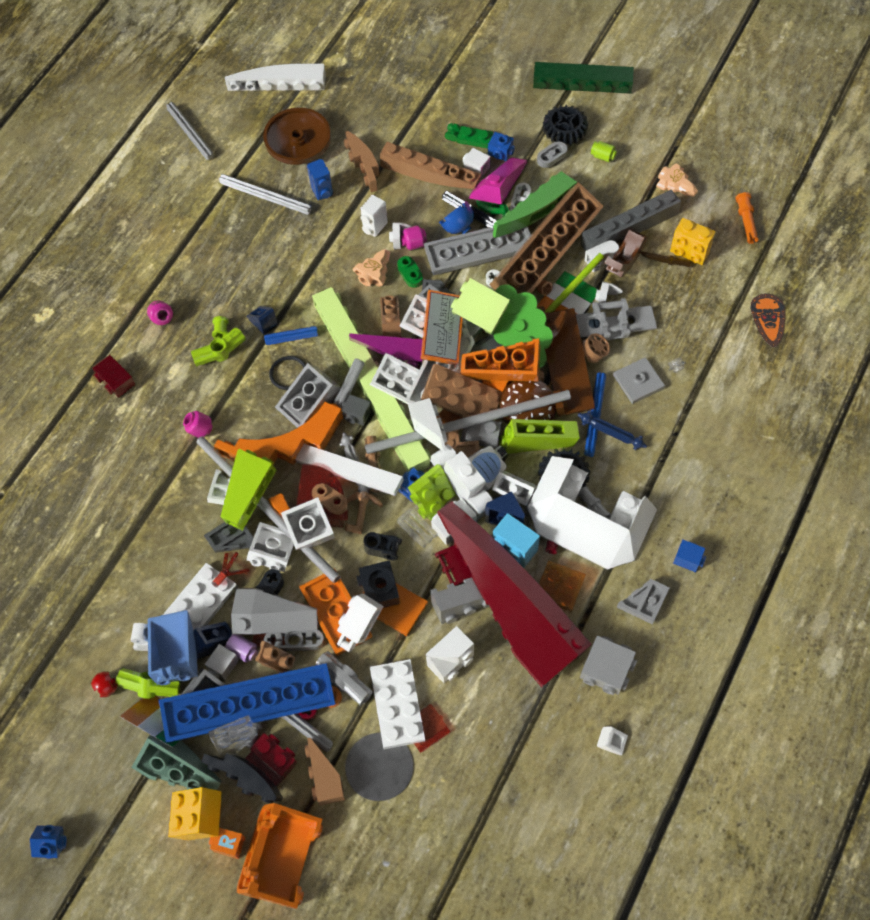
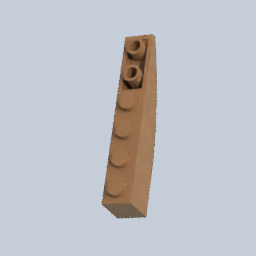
(426, 168)

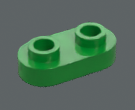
(409, 270)

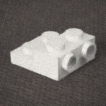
(270, 548)

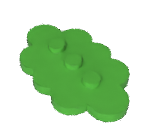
(522, 321)

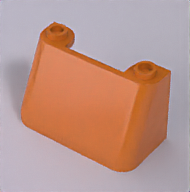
(278, 855)

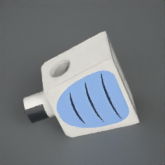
(489, 464)

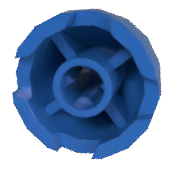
(458, 220)

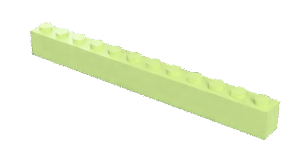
(384, 406)

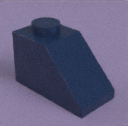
(210, 636)

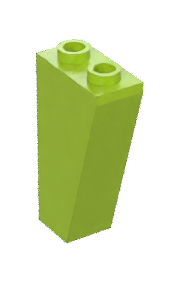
(538, 435)
(246, 487)

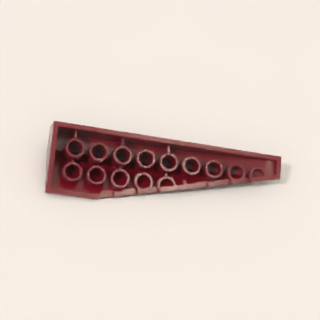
(530, 619)

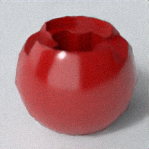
(104, 684)

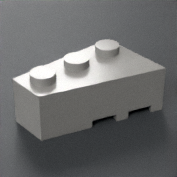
(457, 601)

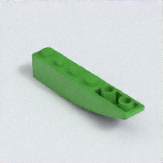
(535, 206)

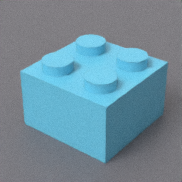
(516, 539)

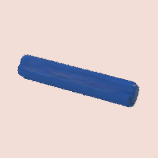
(291, 335)

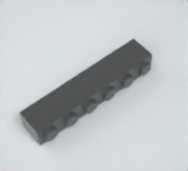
(638, 219)

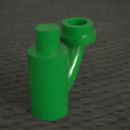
(490, 207)

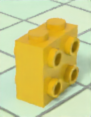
(692, 241)

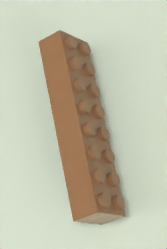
(549, 241)

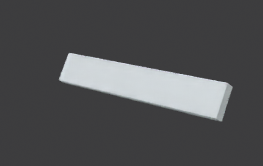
(351, 469)

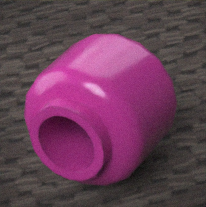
(413, 237)
(159, 312)
(197, 424)

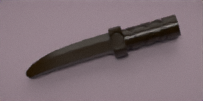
(670, 260)

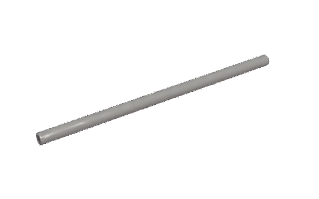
(472, 420)
(270, 511)

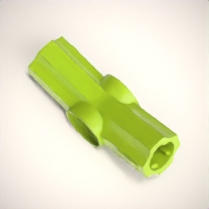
(226, 343)
(145, 685)

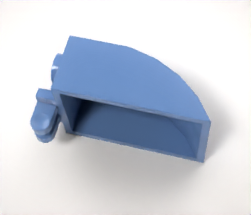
(171, 648)

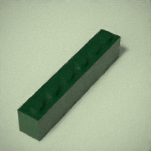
(583, 77)

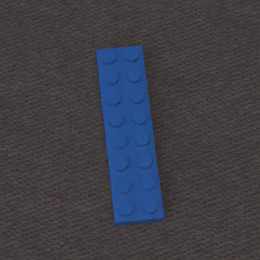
(259, 698)

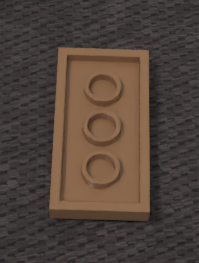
(459, 393)

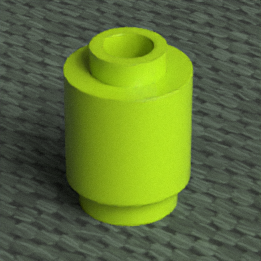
(603, 151)

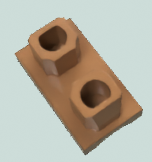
(274, 657)

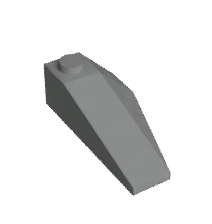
(267, 613)

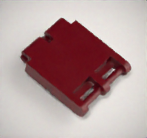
(455, 565)

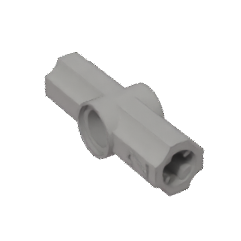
(345, 678)

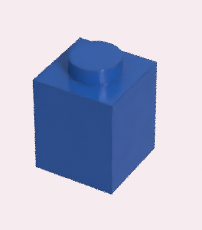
(690, 556)

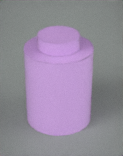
(242, 647)

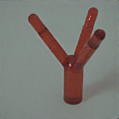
(225, 570)

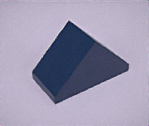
(263, 319)

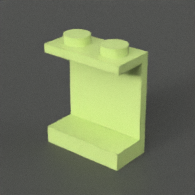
(480, 305)

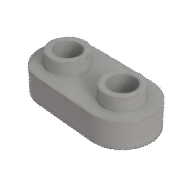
(549, 155)

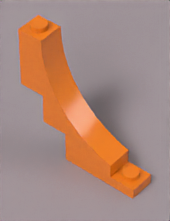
(314, 432)

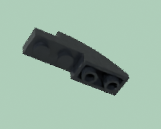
(250, 776)

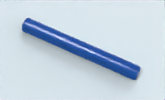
(598, 399)

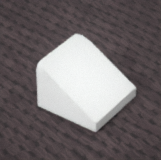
(612, 740)

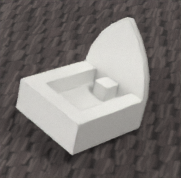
(395, 235)
(607, 289)

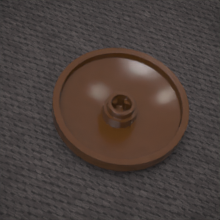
(297, 136)

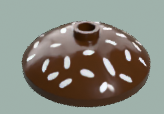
(524, 391)

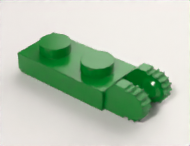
(468, 135)

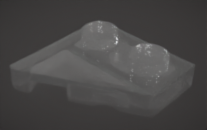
(233, 736)

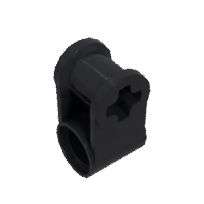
(383, 546)
(272, 588)

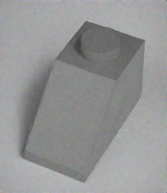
(487, 433)

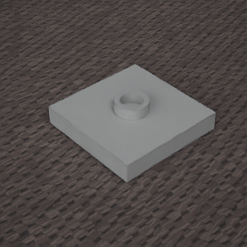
(638, 380)

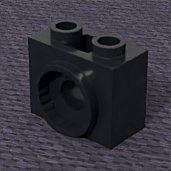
(378, 573)

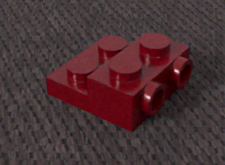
(271, 758)

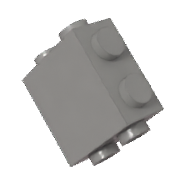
(608, 665)

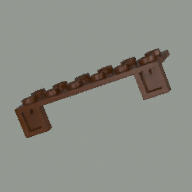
(568, 365)

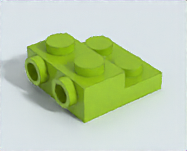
(431, 492)

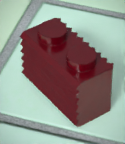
(113, 375)

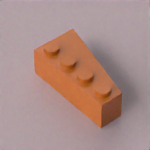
(506, 363)

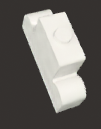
(464, 478)

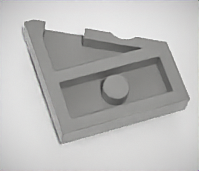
(646, 601)

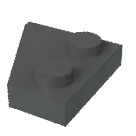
(228, 538)

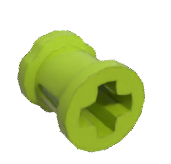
(220, 326)

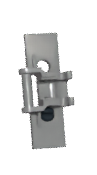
(616, 326)

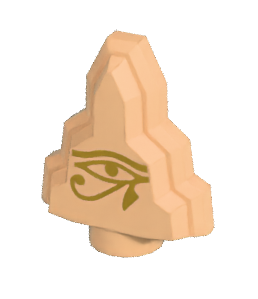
(677, 180)
(373, 269)

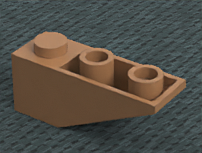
(390, 316)
(327, 780)

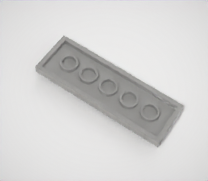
(472, 249)

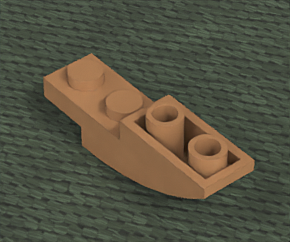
(363, 159)

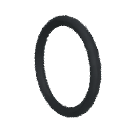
(278, 361)

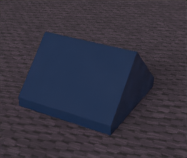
(499, 507)

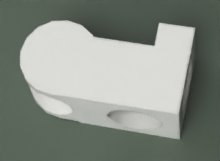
(607, 249)
(140, 636)

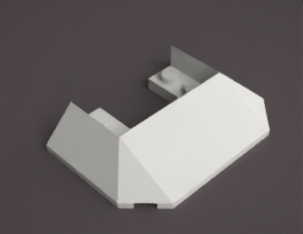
(403, 379)
(581, 530)

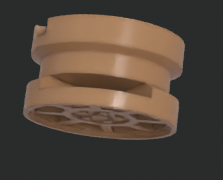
(594, 348)

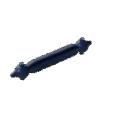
(612, 430)

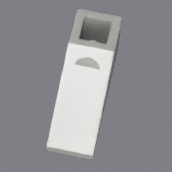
(426, 424)

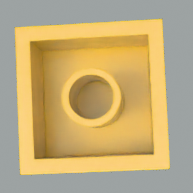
(195, 814)

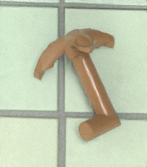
(363, 498)

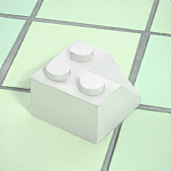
(308, 524)
(450, 655)

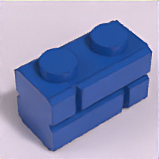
(320, 179)

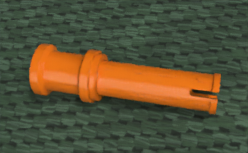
(746, 211)

